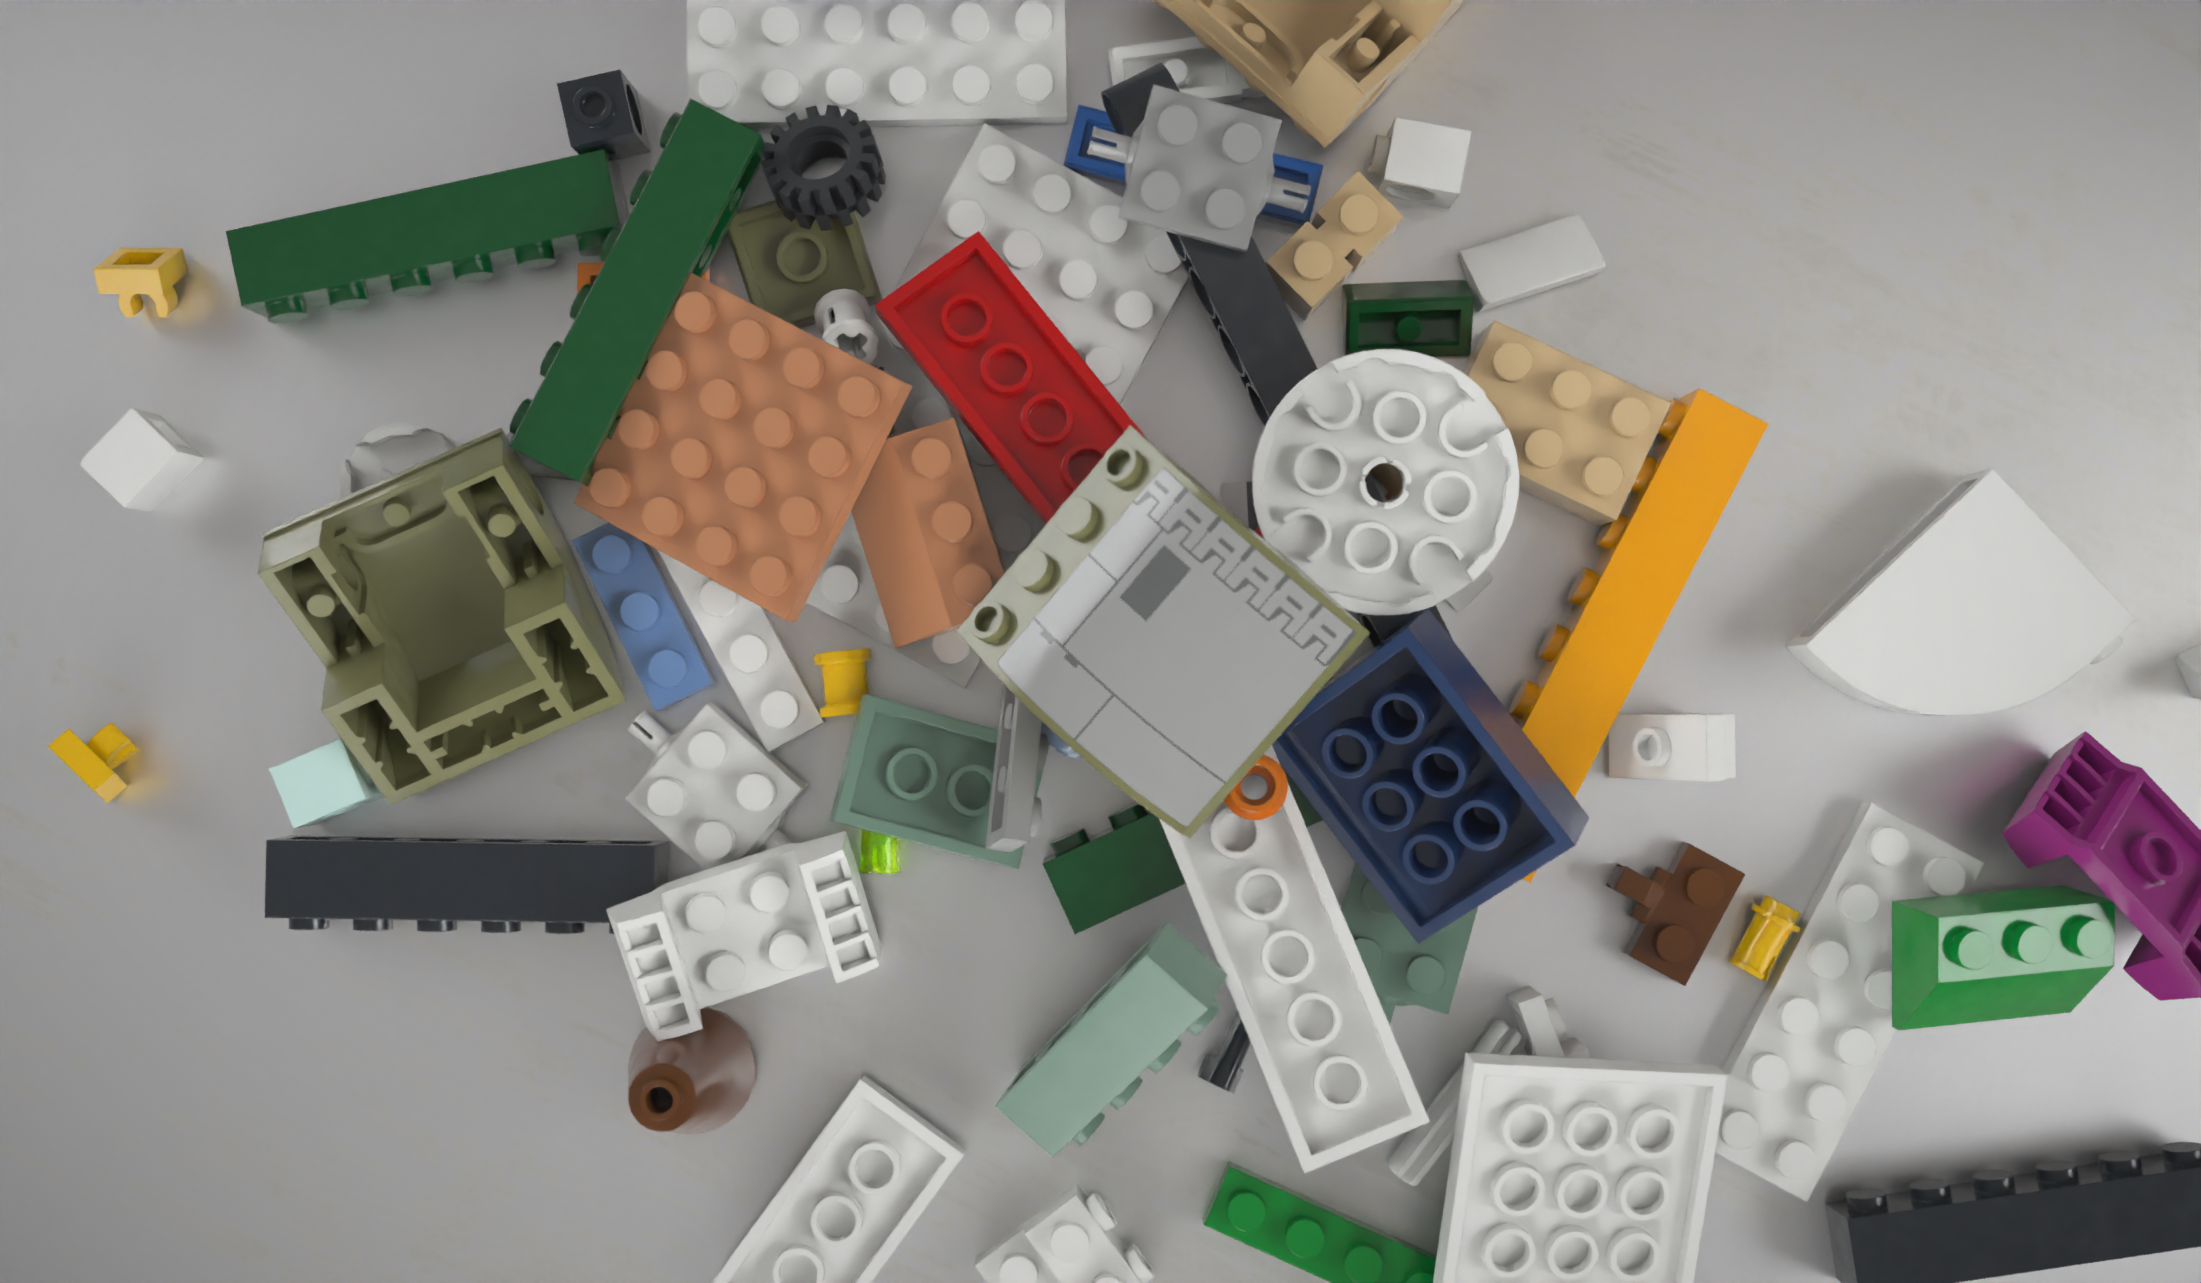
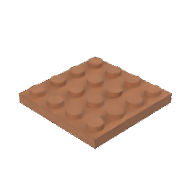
(743, 447)

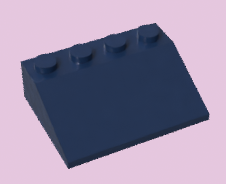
(1428, 779)

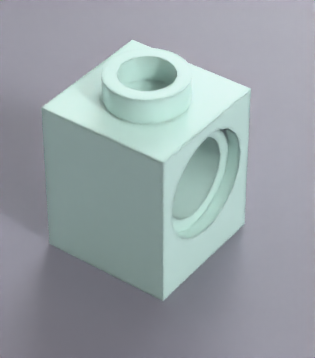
(323, 784)

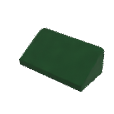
(1408, 316)

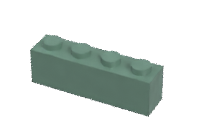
(1113, 1040)

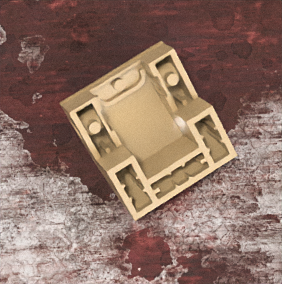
(1317, 56)

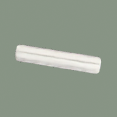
(1428, 1141)

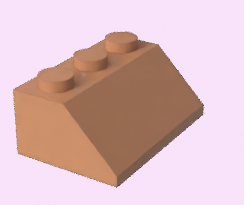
(926, 533)

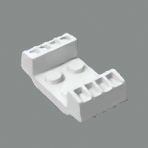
(745, 930)

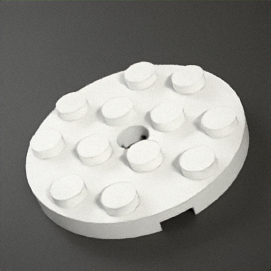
(1453, 467)

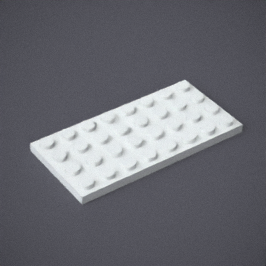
(1096, 280)

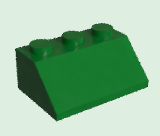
(1997, 955)

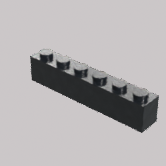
(457, 881)
(2020, 1221)

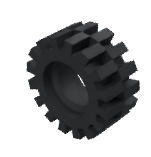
(818, 139)

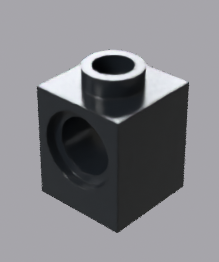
(604, 115)

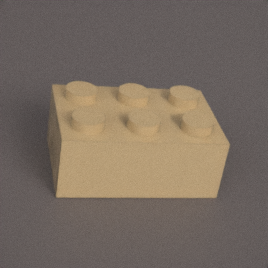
(1571, 424)

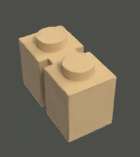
(1314, 258)

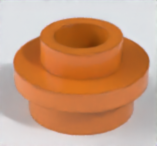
(1273, 799)

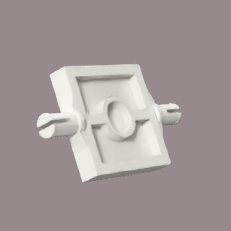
(713, 788)

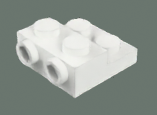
(1066, 1244)

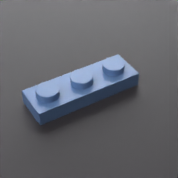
(644, 615)

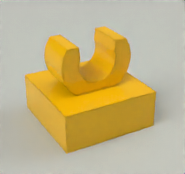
(142, 272)
(96, 759)

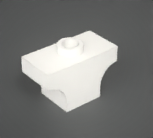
(1673, 747)

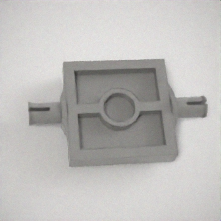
(1199, 168)

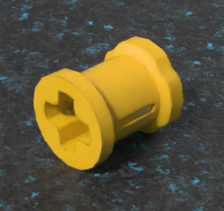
(843, 680)

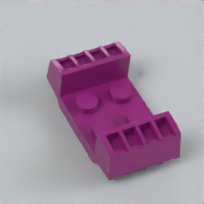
(2131, 847)

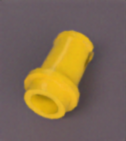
(1765, 937)

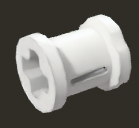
(852, 321)

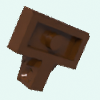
(1676, 909)

